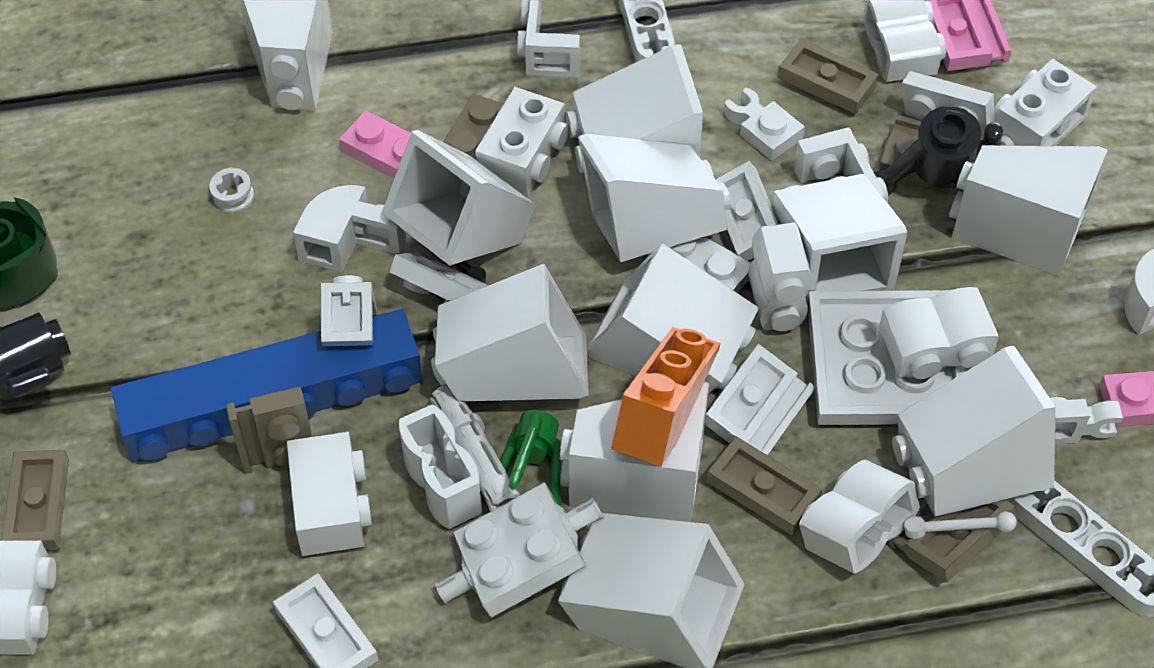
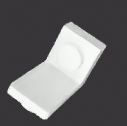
(546, 52)
(833, 154)
(347, 312)

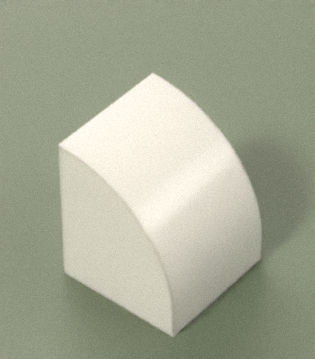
(1140, 296)

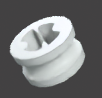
(225, 179)

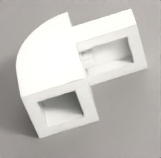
(338, 222)

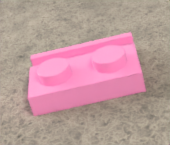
(970, 33)

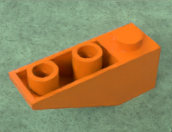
(663, 396)

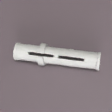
(470, 436)

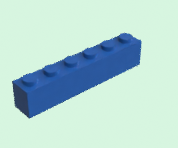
(190, 402)

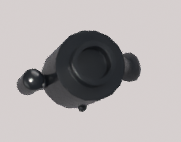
(943, 145)
(30, 355)

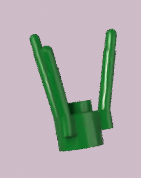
(532, 444)

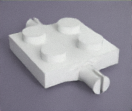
(518, 549)

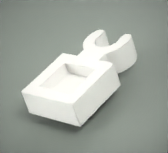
(765, 128)
(1076, 419)

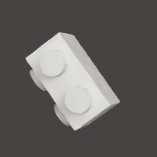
(1045, 106)
(523, 139)
(326, 493)

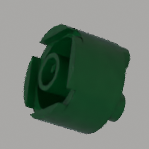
(25, 254)

